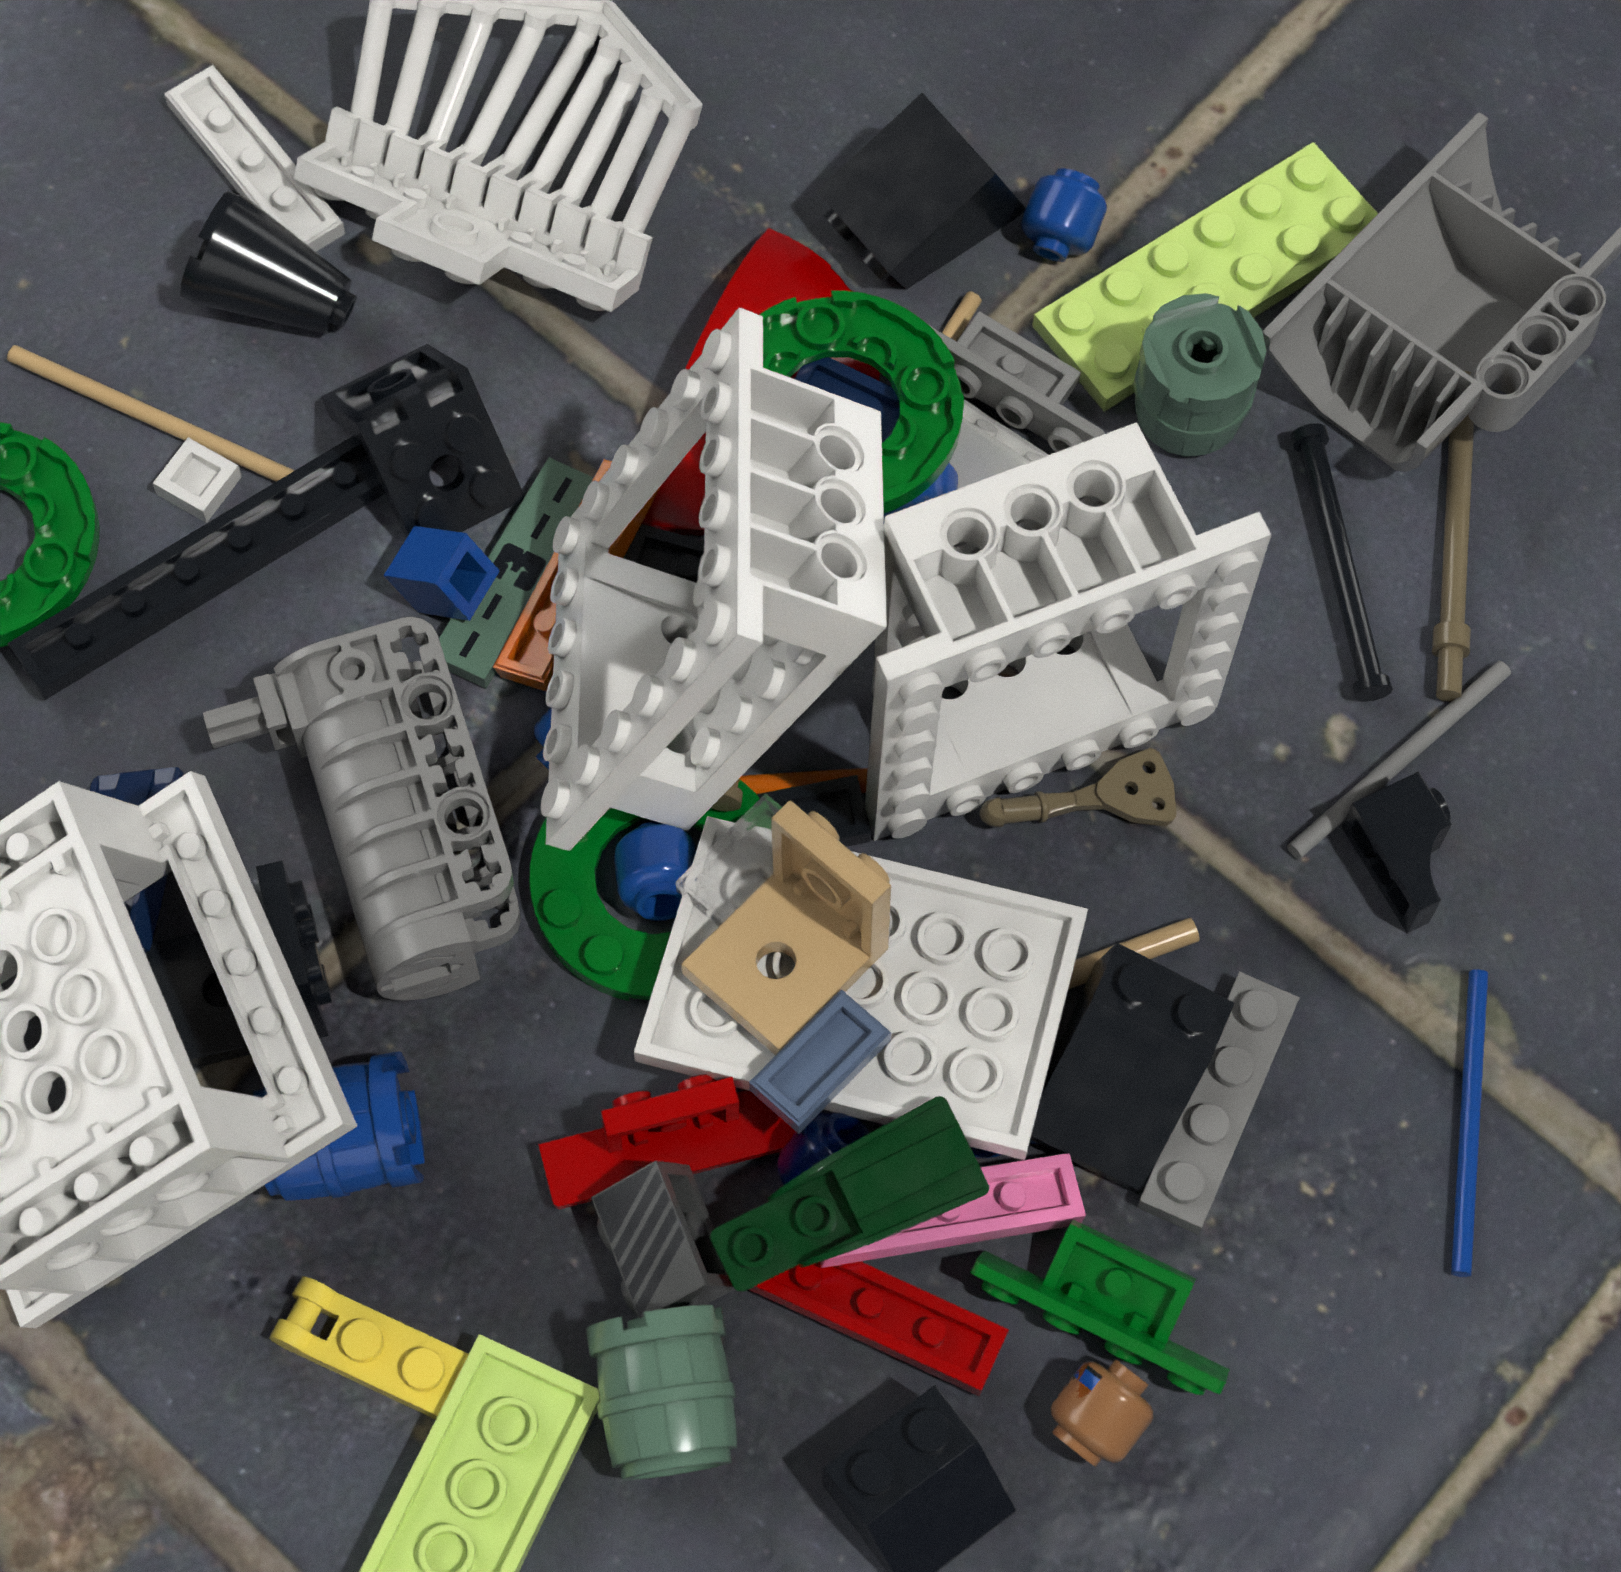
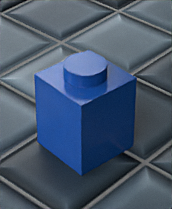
(441, 573)

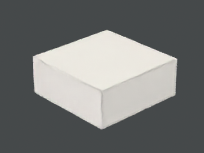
(197, 480)

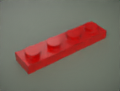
(893, 1319)

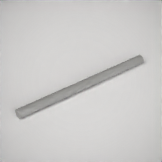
(1399, 758)

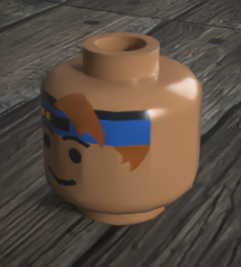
(1101, 1412)

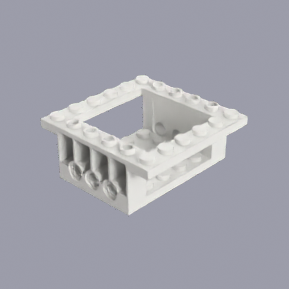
(1011, 580)
(686, 683)
(138, 1140)

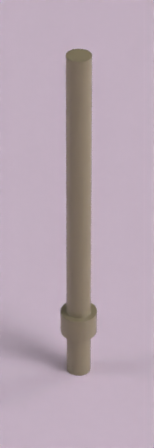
(1452, 635)

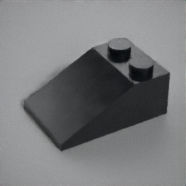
(1128, 1066)

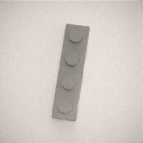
(1219, 1108)

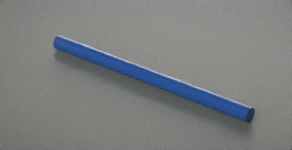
(1469, 1124)

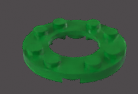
(903, 352)
(64, 529)
(576, 921)

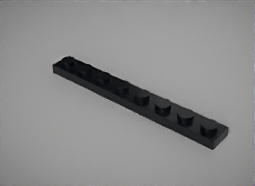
(197, 568)

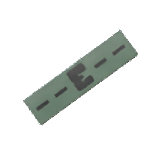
(521, 558)

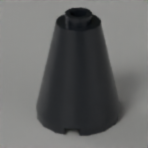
(264, 271)

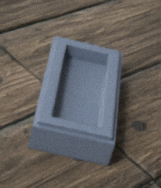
(820, 1061)

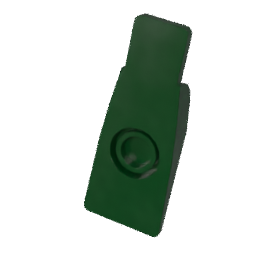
(856, 1197)

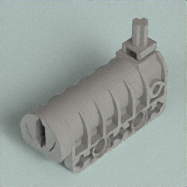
(389, 801)

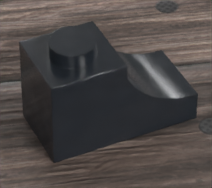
(1395, 839)

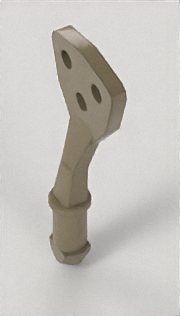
(1106, 794)

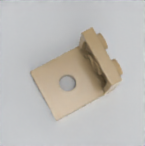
(818, 910)

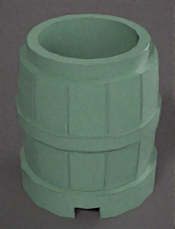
(1197, 374)
(665, 1391)

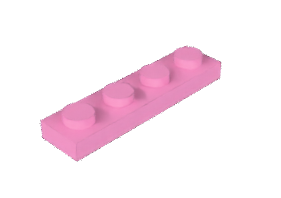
(1020, 1201)

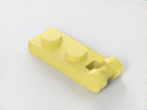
(371, 1348)

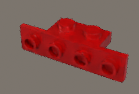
(696, 1126)

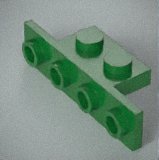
(1114, 1295)

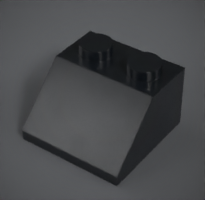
(919, 1487)

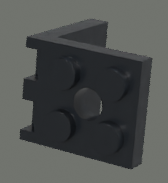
(412, 416)
(187, 972)

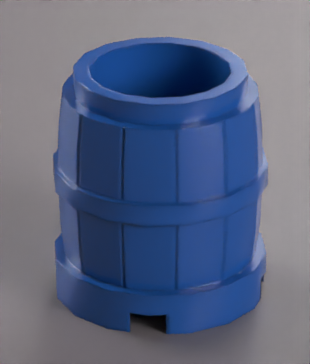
(375, 1151)

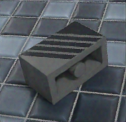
(661, 1239)

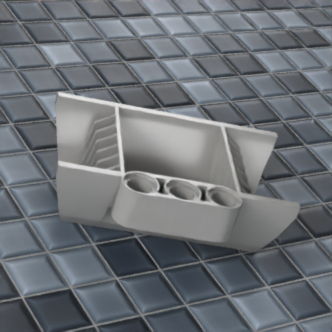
(1437, 293)

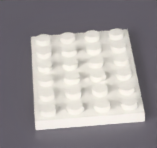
(964, 990)

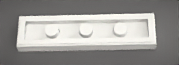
(251, 157)

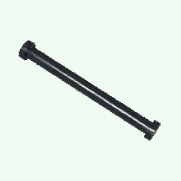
(1370, 681)

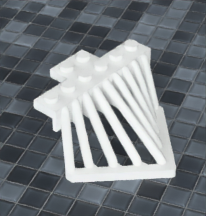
(479, 217)

